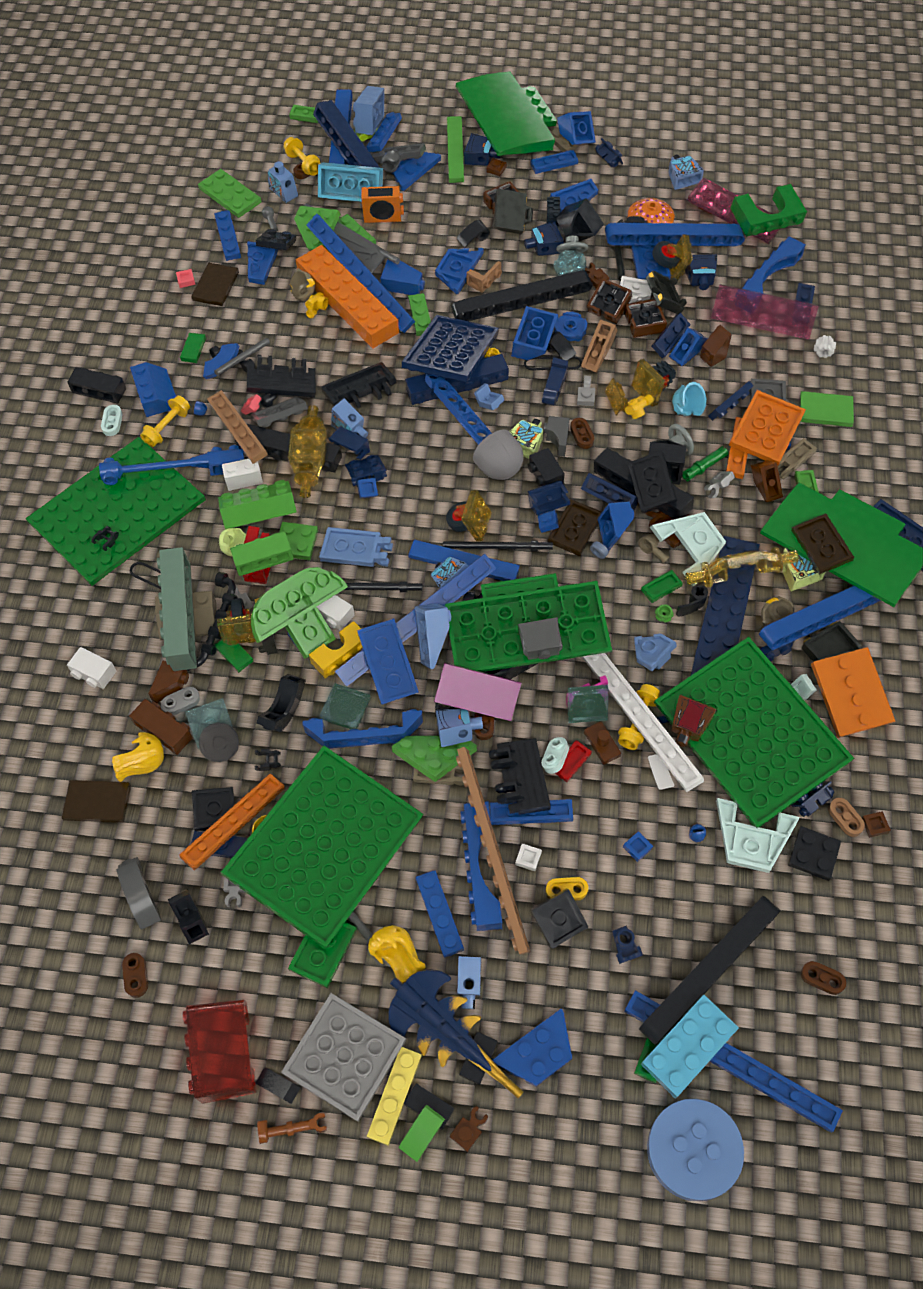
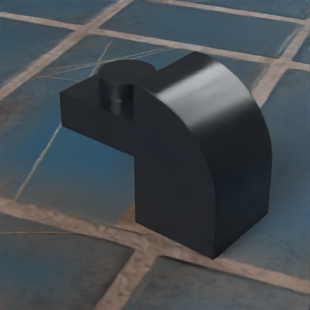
(188, 916)

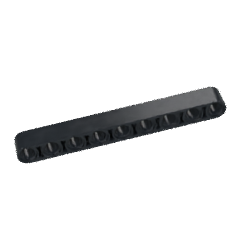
(522, 296)
(709, 970)

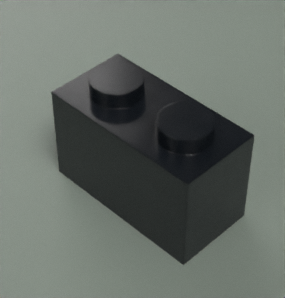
(545, 468)

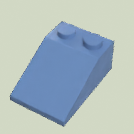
(432, 630)

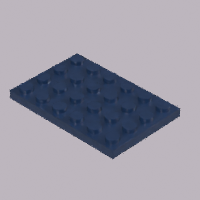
(450, 348)

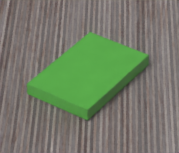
(827, 409)

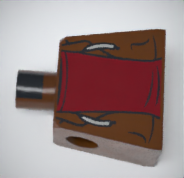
(691, 720)

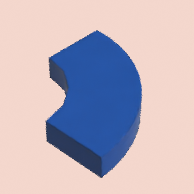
(226, 353)

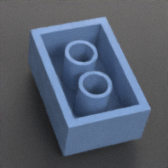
(369, 110)

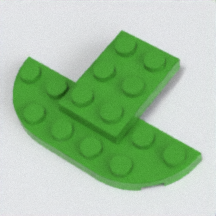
(294, 606)

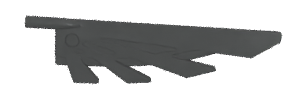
(365, 250)

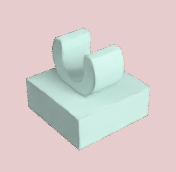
(804, 686)

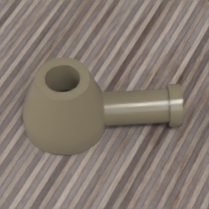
(649, 545)

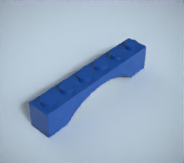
(785, 256)
(486, 906)

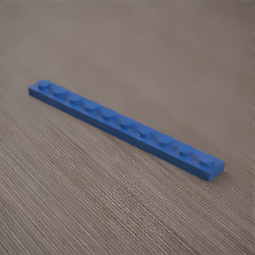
(359, 270)
(408, 626)
(757, 1075)

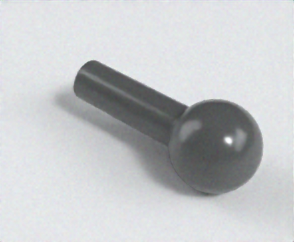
(268, 214)

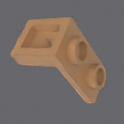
(482, 282)

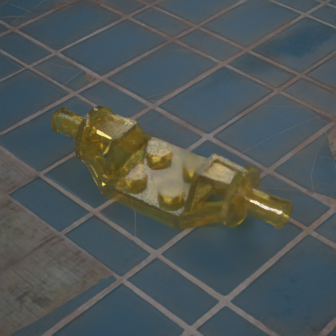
(307, 450)
(720, 565)

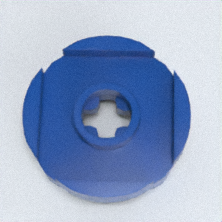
(578, 329)

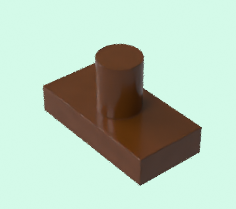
(602, 743)

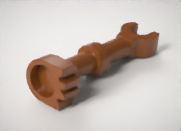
(289, 1128)

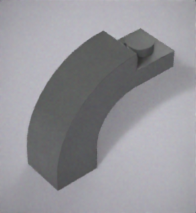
(137, 893)

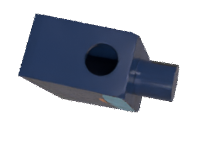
(479, 151)
(545, 239)
(702, 270)

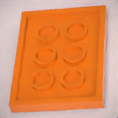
(767, 427)
(852, 692)

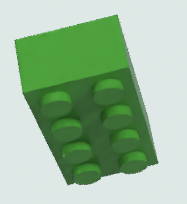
(256, 504)

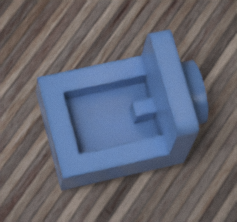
(487, 398)

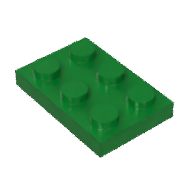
(320, 964)

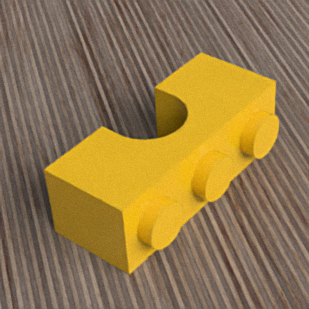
(329, 660)

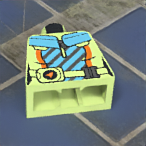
(529, 436)
(800, 573)

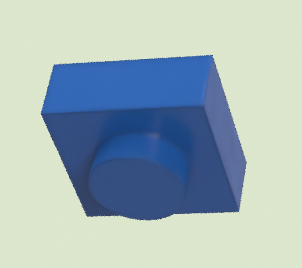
(367, 488)
(548, 521)
(638, 846)

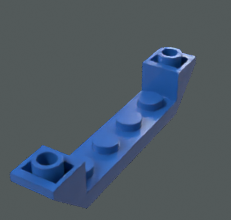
(334, 739)

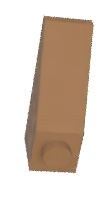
(599, 345)

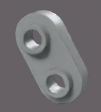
(181, 702)

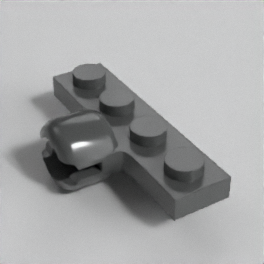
(393, 156)

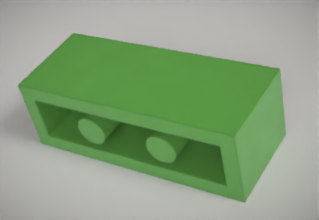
(261, 553)

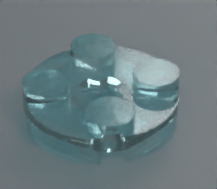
(570, 256)

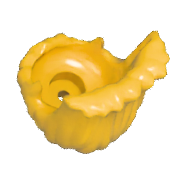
(141, 760)
(397, 949)

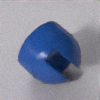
(200, 408)
(697, 836)

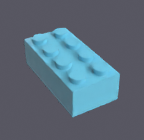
(346, 181)
(689, 1046)

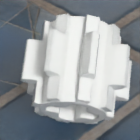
(824, 346)

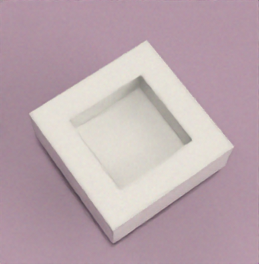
(528, 857)

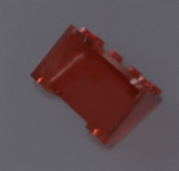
(218, 1051)

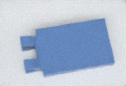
(355, 547)

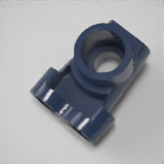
(629, 949)

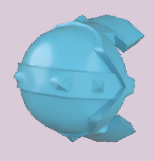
(689, 399)

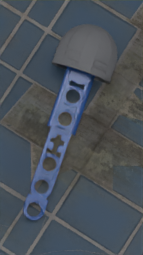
(498, 452)

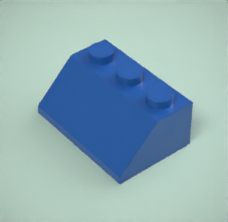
(533, 333)
(153, 387)

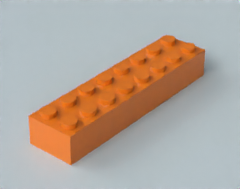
(349, 297)

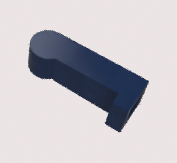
(555, 381)

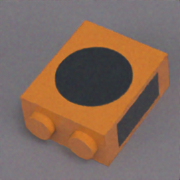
(382, 204)

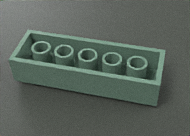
(176, 609)

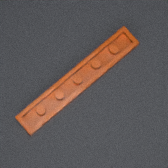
(231, 822)

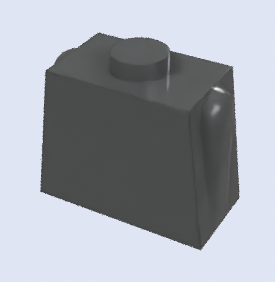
(540, 638)

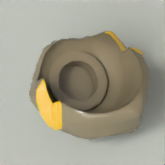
(302, 285)
(776, 609)

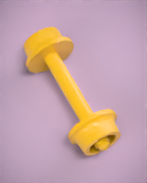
(293, 148)
(178, 406)
(630, 737)

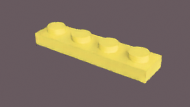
(394, 1096)

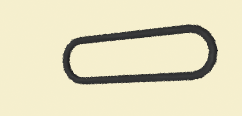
(549, 368)
(138, 577)

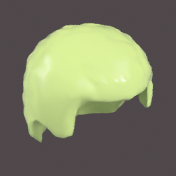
(230, 538)

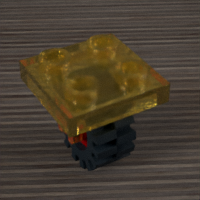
(652, 379)

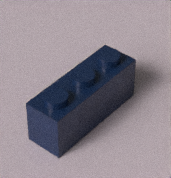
(607, 491)

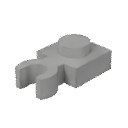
(234, 893)

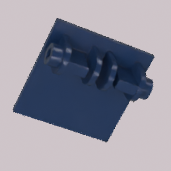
(366, 467)

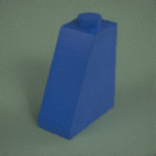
(402, 278)

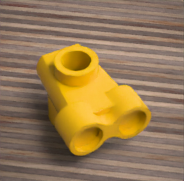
(315, 303)
(636, 406)

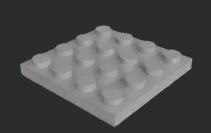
(344, 1057)

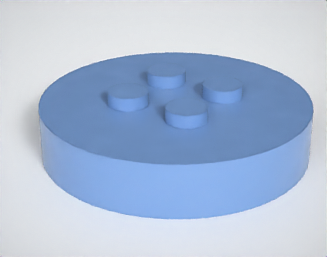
(695, 1150)

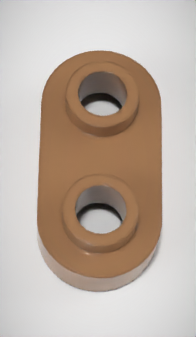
(847, 817)

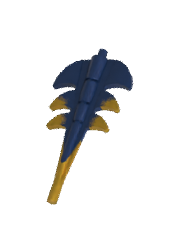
(418, 1004)

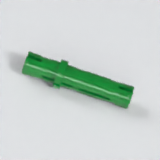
(700, 466)

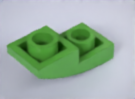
(421, 1133)

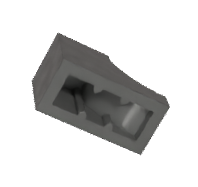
(557, 432)

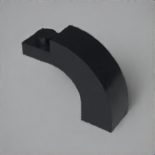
(284, 704)

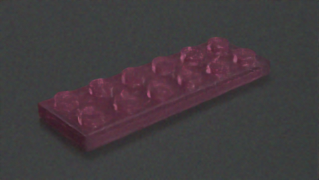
(719, 201)
(764, 311)

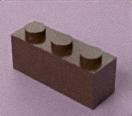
(163, 725)

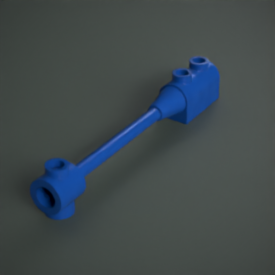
(112, 470)

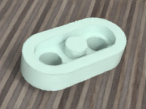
(111, 424)
(557, 752)

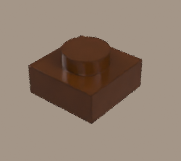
(496, 167)
(876, 824)

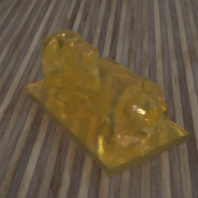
(616, 396)

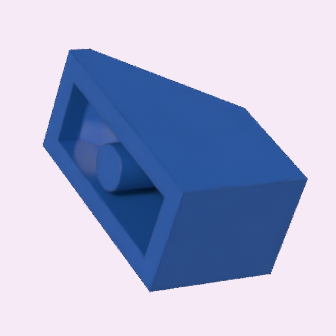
(688, 346)

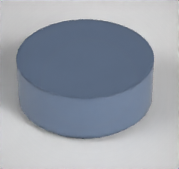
(599, 550)

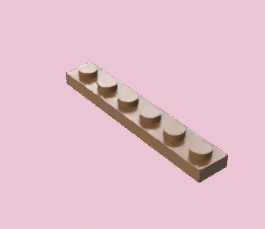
(237, 427)

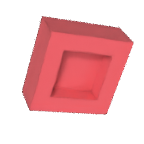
(185, 278)
(251, 404)

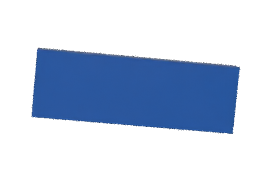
(554, 161)

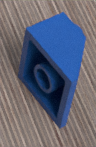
(577, 127)
(614, 522)

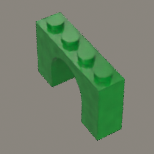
(755, 221)

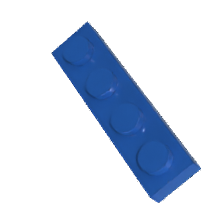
(384, 132)
(227, 235)
(560, 812)
(439, 914)

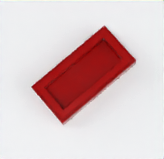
(574, 760)

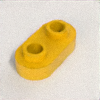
(569, 883)

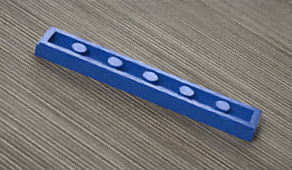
(438, 554)

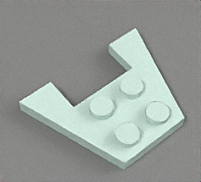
(697, 536)
(752, 846)

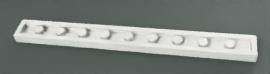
(646, 722)

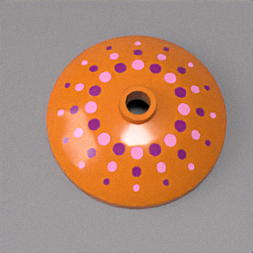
(652, 210)

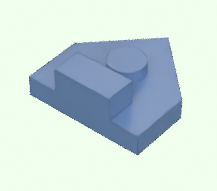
(654, 650)

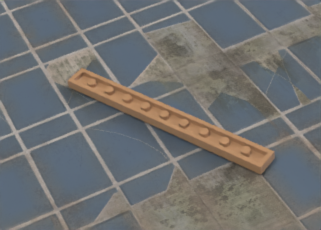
(494, 858)

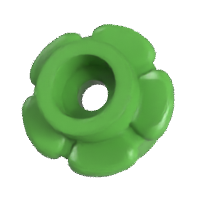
(666, 609)

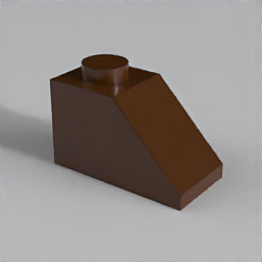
(716, 346)
(767, 480)
(167, 682)

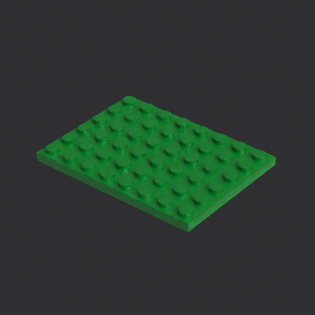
(136, 507)
(763, 736)
(322, 846)

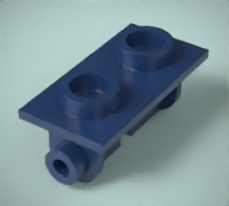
(605, 149)
(807, 803)

